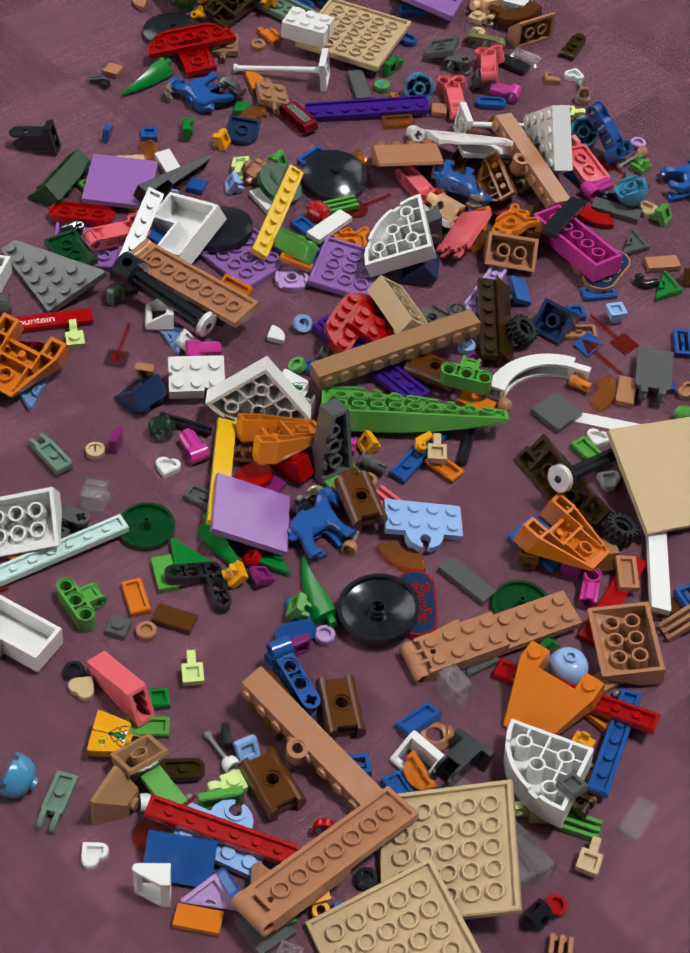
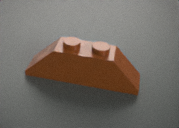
(495, 179)

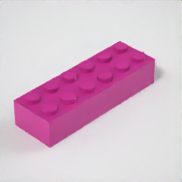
(582, 247)

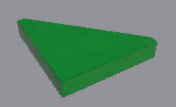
(667, 288)
(184, 554)
(274, 563)

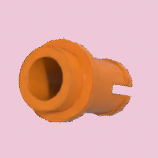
(579, 383)

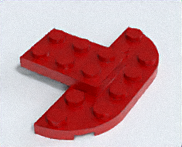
(191, 46)
(355, 319)

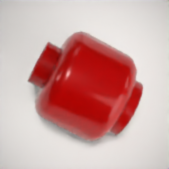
(317, 211)

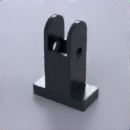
(37, 137)
(463, 756)

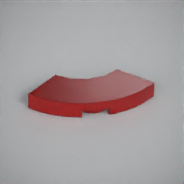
(598, 219)

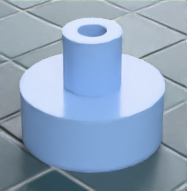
(302, 323)
(466, 346)

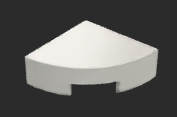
(276, 335)

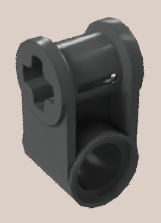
(457, 63)
(74, 518)

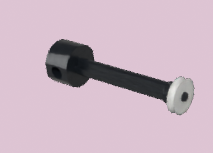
(132, 272)
(562, 477)

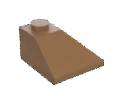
(139, 756)
(114, 798)

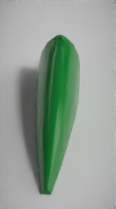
(156, 73)
(219, 545)
(322, 609)

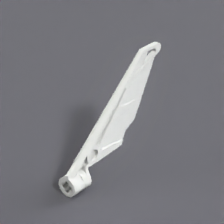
(415, 133)

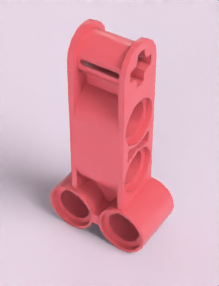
(488, 60)
(452, 90)
(416, 184)
(110, 234)

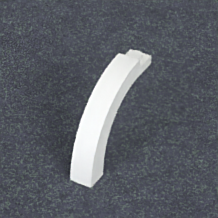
(534, 366)

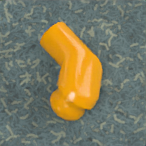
(198, 14)
(420, 441)

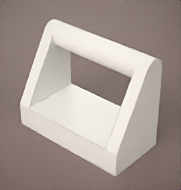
(162, 322)
(423, 748)
(160, 877)

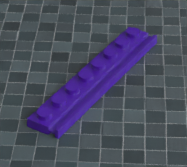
(368, 108)
(390, 377)

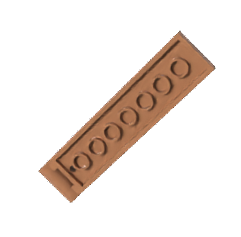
(195, 284)
(488, 636)
(323, 862)

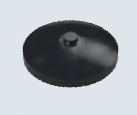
(164, 22)
(334, 175)
(233, 232)
(378, 609)

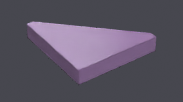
(210, 894)

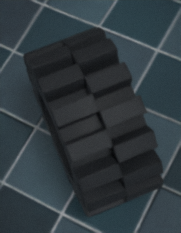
(521, 330)
(620, 529)

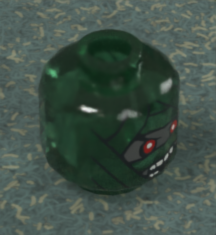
(161, 427)

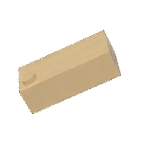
(396, 305)

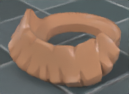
(447, 735)

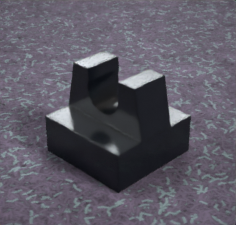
(537, 911)

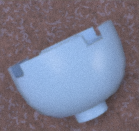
(568, 665)

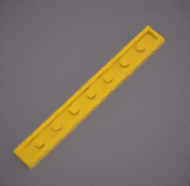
(276, 212)
(222, 456)

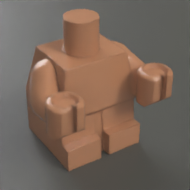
(252, 170)

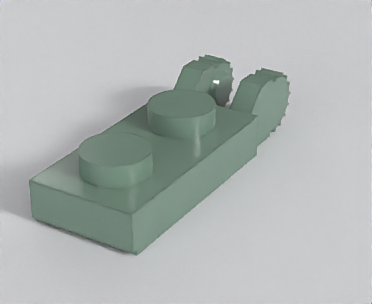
(51, 454)
(57, 799)

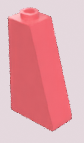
(122, 687)

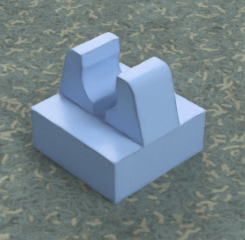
(233, 184)
(616, 311)
(247, 747)

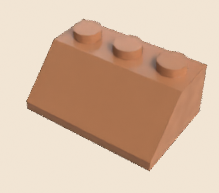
(531, 31)
(510, 251)

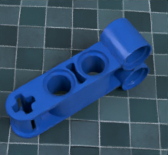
(606, 130)
(280, 657)

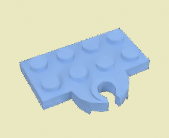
(423, 522)
(227, 857)

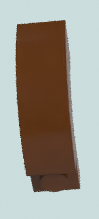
(509, 18)

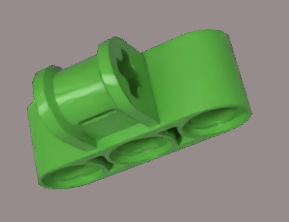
(296, 245)
(466, 376)
(80, 602)

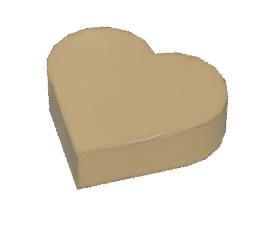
(647, 209)
(82, 687)

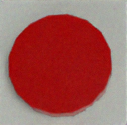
(255, 474)

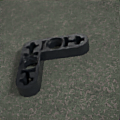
(204, 576)

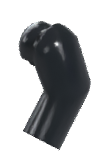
(104, 82)
(605, 194)
(74, 224)
(639, 280)

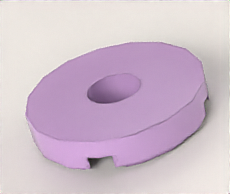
(291, 286)

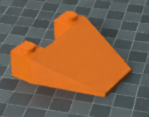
(23, 365)
(274, 436)
(567, 541)
(544, 699)

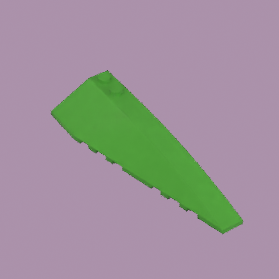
(410, 414)

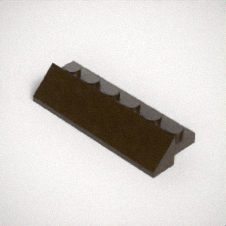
(227, 12)
(494, 312)
(536, 463)

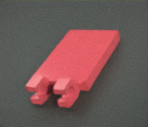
(585, 163)
(463, 233)

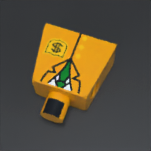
(109, 735)

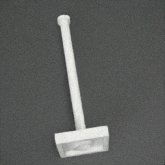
(323, 69)
(464, 120)

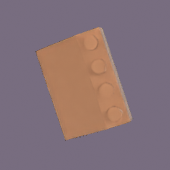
(405, 154)
(627, 644)

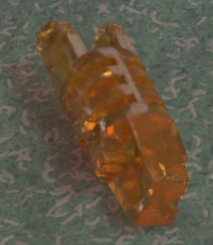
(479, 241)

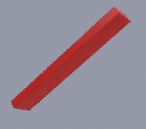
(610, 598)

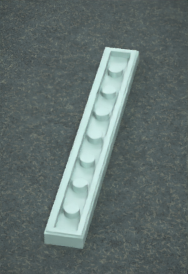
(68, 547)

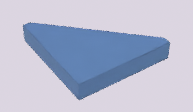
(171, 336)
(32, 394)

